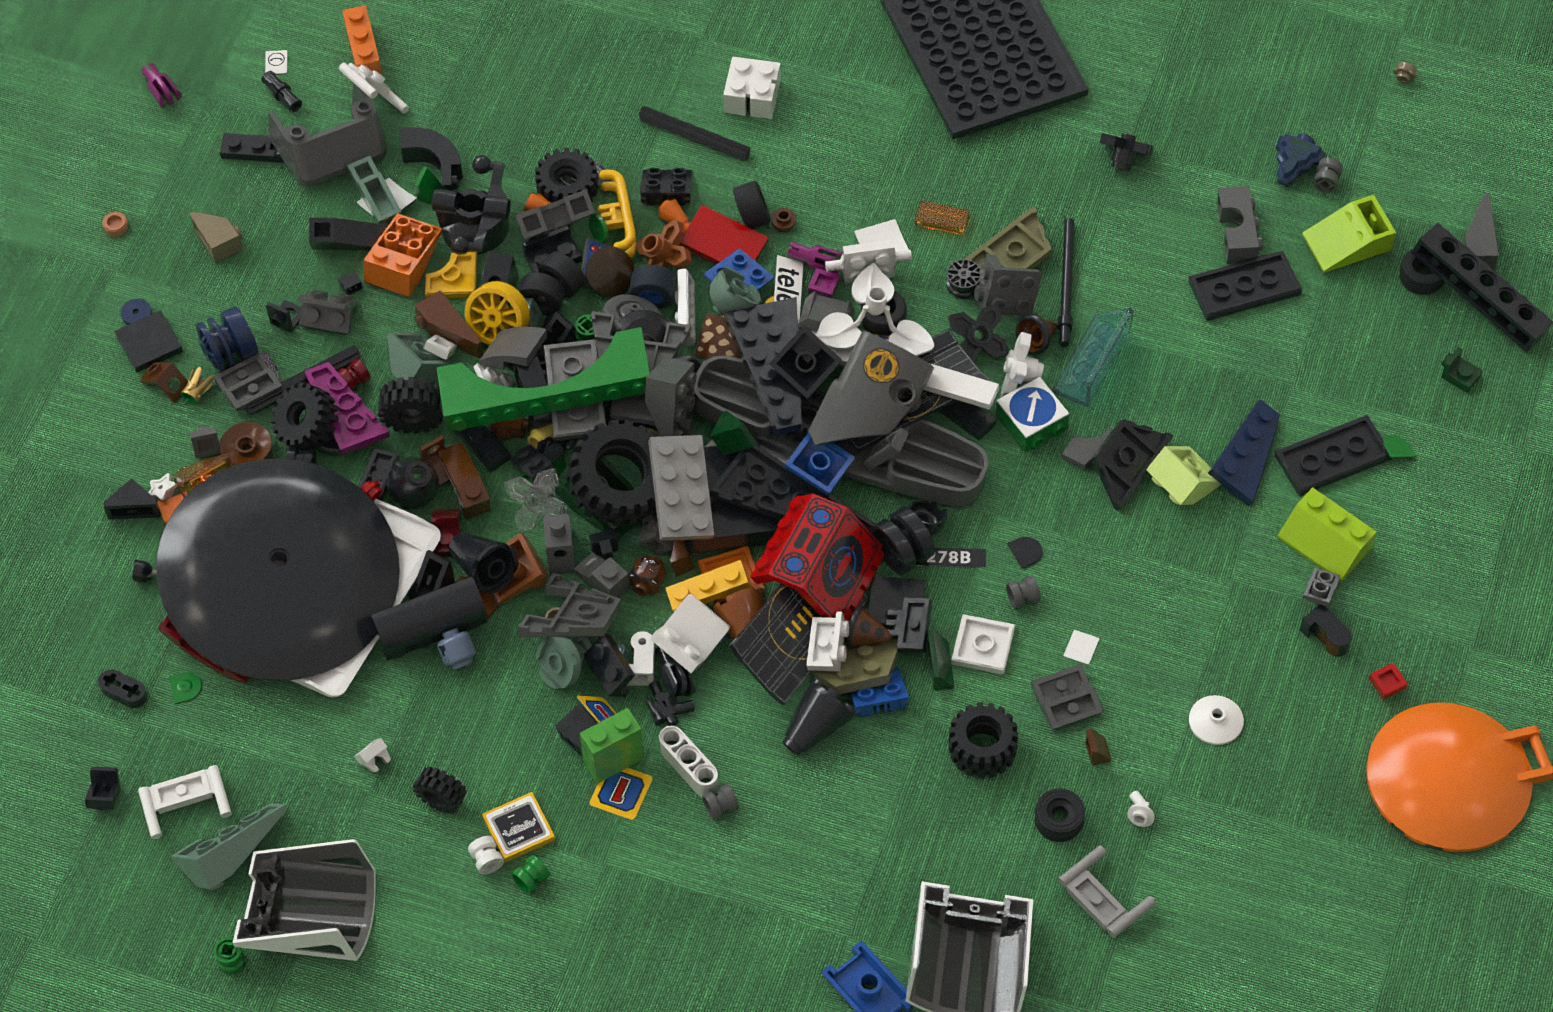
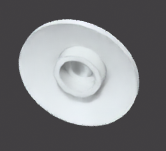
(1216, 730)

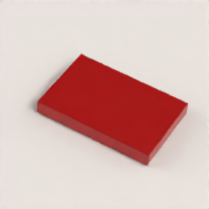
(718, 236)

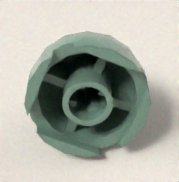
(731, 293)

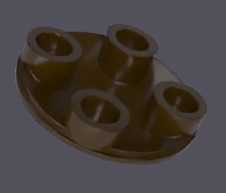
(609, 271)

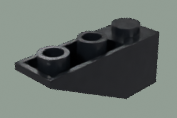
(343, 234)

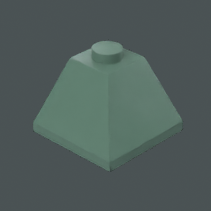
(410, 358)

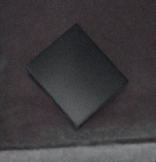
(350, 283)

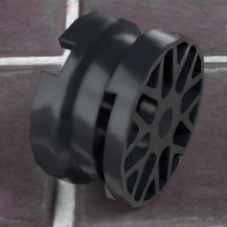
(963, 278)

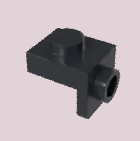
(103, 788)

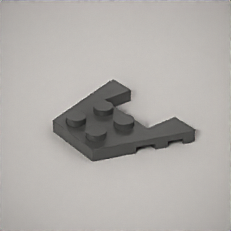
(673, 340)
(580, 614)

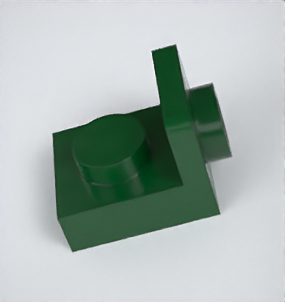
(1459, 371)

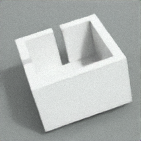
(755, 80)

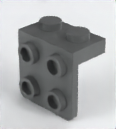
(1008, 288)

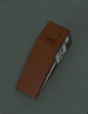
(465, 480)

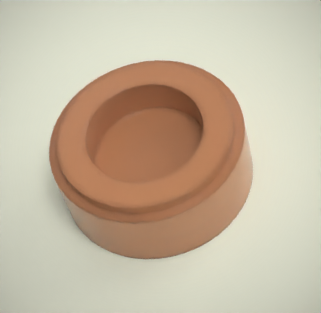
(115, 224)

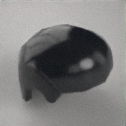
(930, 515)

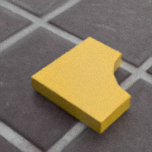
(455, 279)

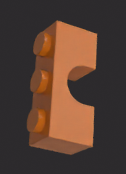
(361, 38)

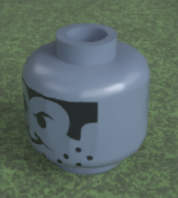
(456, 648)

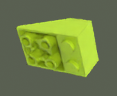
(1351, 235)

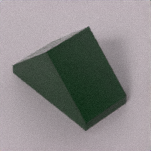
(731, 435)

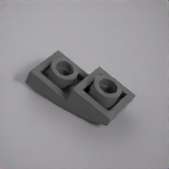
(1321, 587)

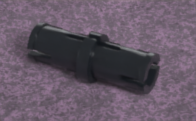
(281, 91)

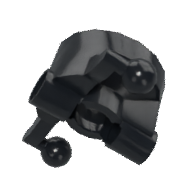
(474, 217)

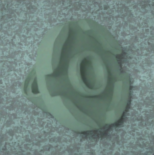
(560, 661)

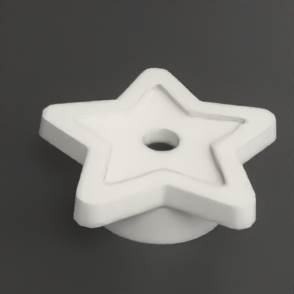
(162, 488)

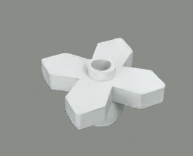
(1019, 366)

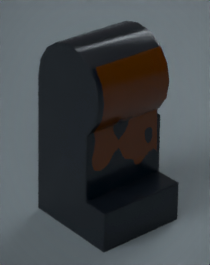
(1327, 630)

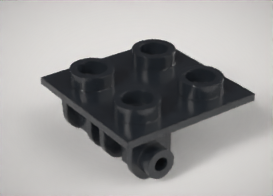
(665, 182)

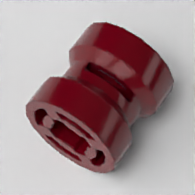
(355, 374)

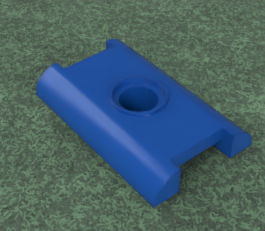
(863, 969)

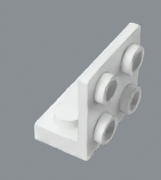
(691, 633)

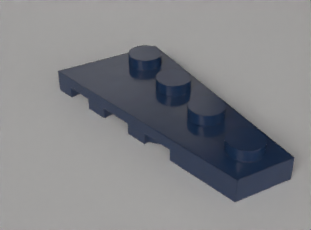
(1245, 454)

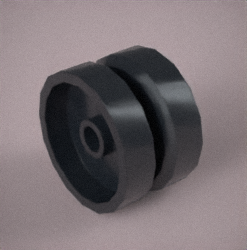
(903, 540)

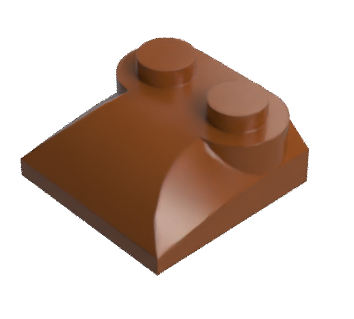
(530, 571)

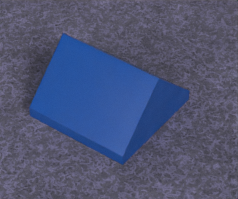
(820, 465)

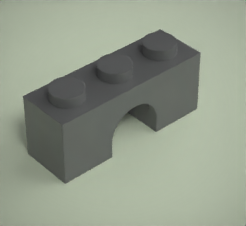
(1237, 207)
(555, 215)

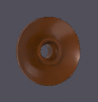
(246, 436)

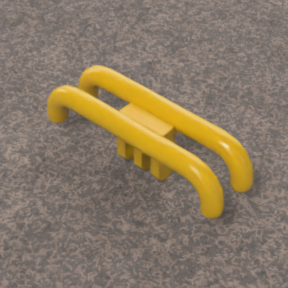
(618, 214)

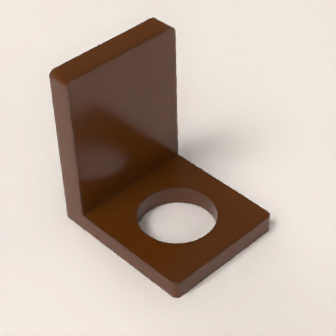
(160, 374)
(433, 457)

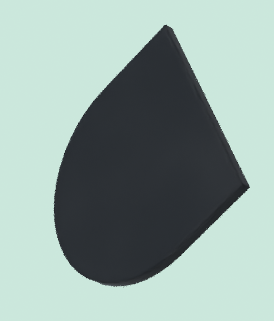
(1026, 550)

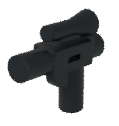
(666, 707)

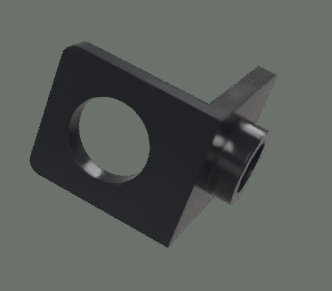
(281, 317)

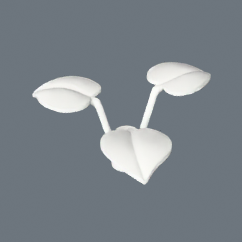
(874, 291)

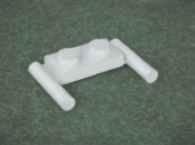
(372, 84)
(182, 792)

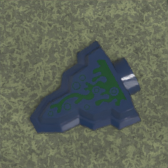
(1296, 156)

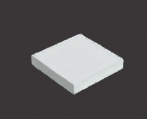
(983, 644)

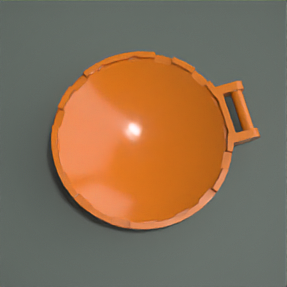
(1453, 775)

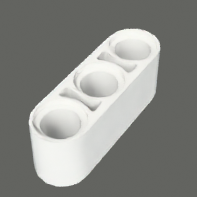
(686, 750)

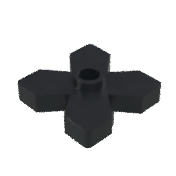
(1125, 149)
(985, 323)

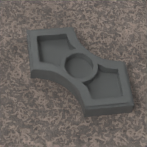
(1083, 449)

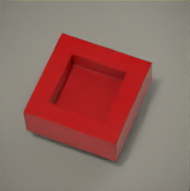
(1388, 681)

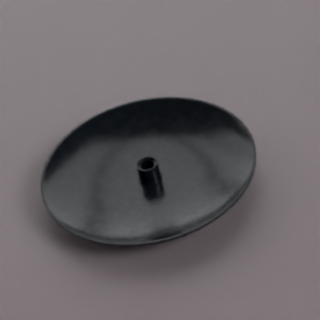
(268, 617)

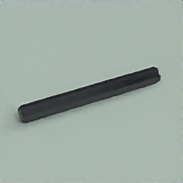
(694, 133)
(337, 361)

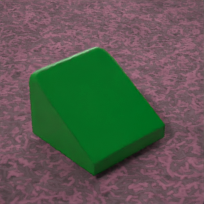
(425, 185)

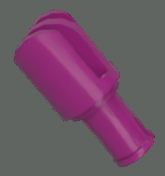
(160, 84)
(814, 255)

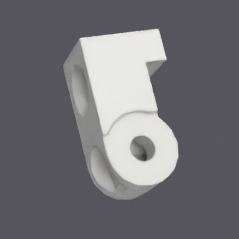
(644, 659)

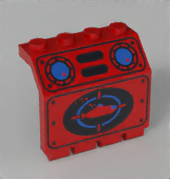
(821, 555)

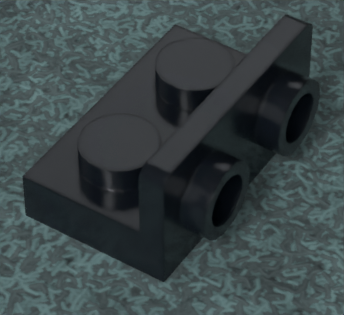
(540, 247)

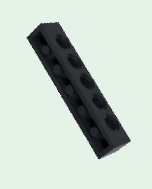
(1482, 287)

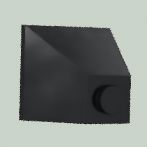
(805, 361)

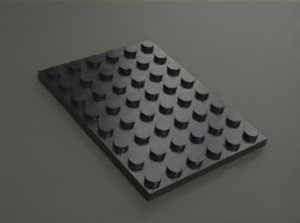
(985, 59)

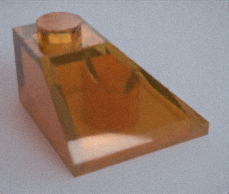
(191, 476)

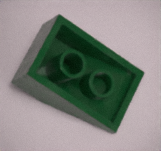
(611, 478)

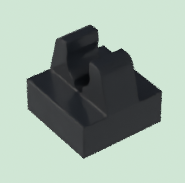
(604, 543)

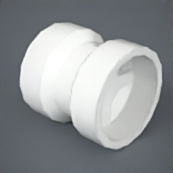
(486, 855)

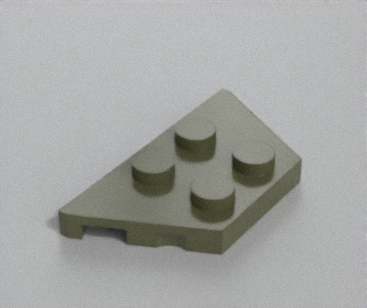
(1017, 245)
(863, 668)

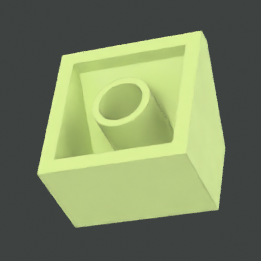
(1182, 474)

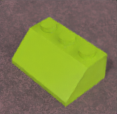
(1327, 534)

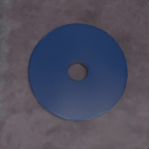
(133, 305)

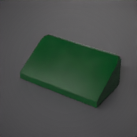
(940, 661)

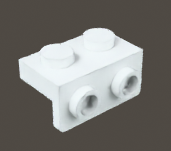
(826, 643)

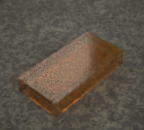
(942, 217)

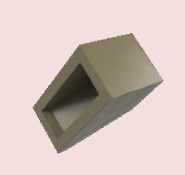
(217, 235)

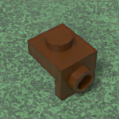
(511, 429)

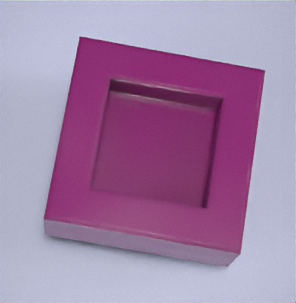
(824, 283)

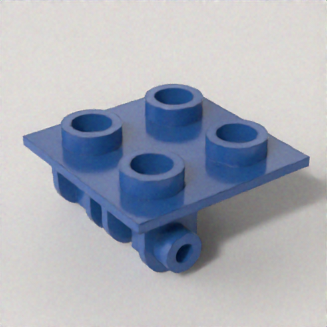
(742, 263)
(892, 693)

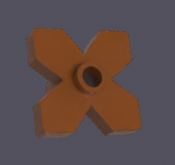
(665, 248)

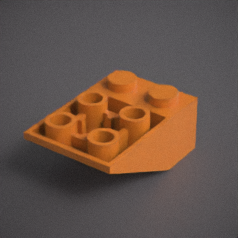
(401, 255)

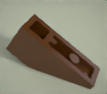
(441, 319)

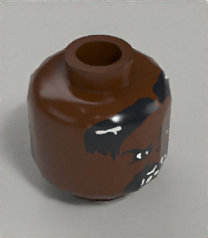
(647, 575)

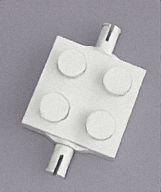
(859, 256)

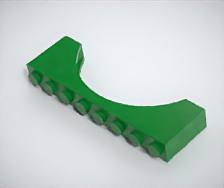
(476, 402)

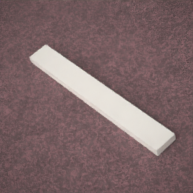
(950, 383)

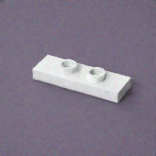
(686, 303)

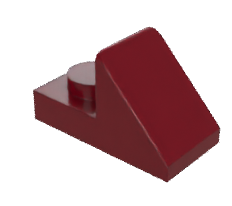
(449, 525)

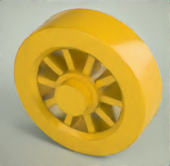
(495, 313)

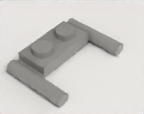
(1097, 900)

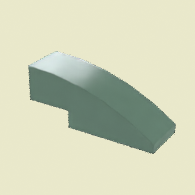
(373, 189)

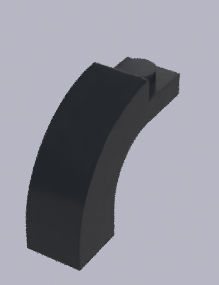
(432, 148)

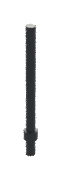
(1065, 320)

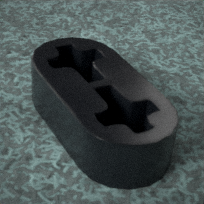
(121, 693)

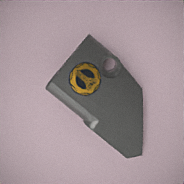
(870, 392)

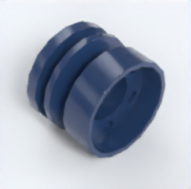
(226, 339)

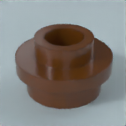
(783, 225)

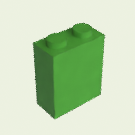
(612, 745)

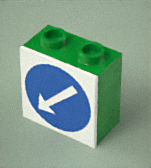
(1032, 414)

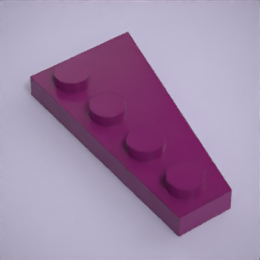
(355, 424)

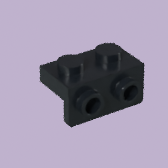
(609, 666)

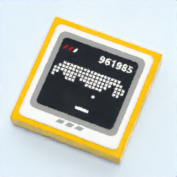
(518, 827)

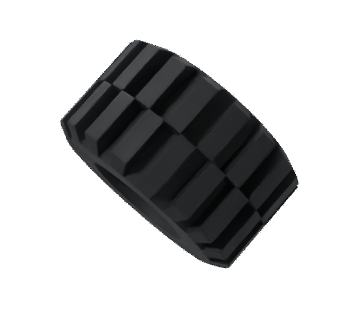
(983, 759)

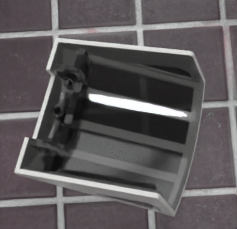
(310, 901)
(969, 952)

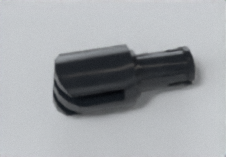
(674, 675)

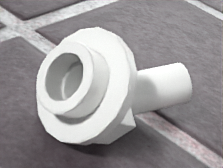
(1140, 813)

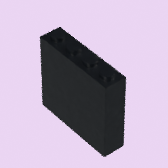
(731, 524)

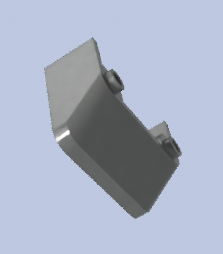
(329, 152)

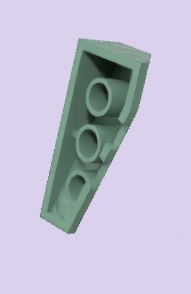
(217, 859)

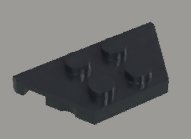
(1125, 457)

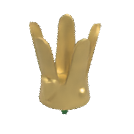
(196, 387)

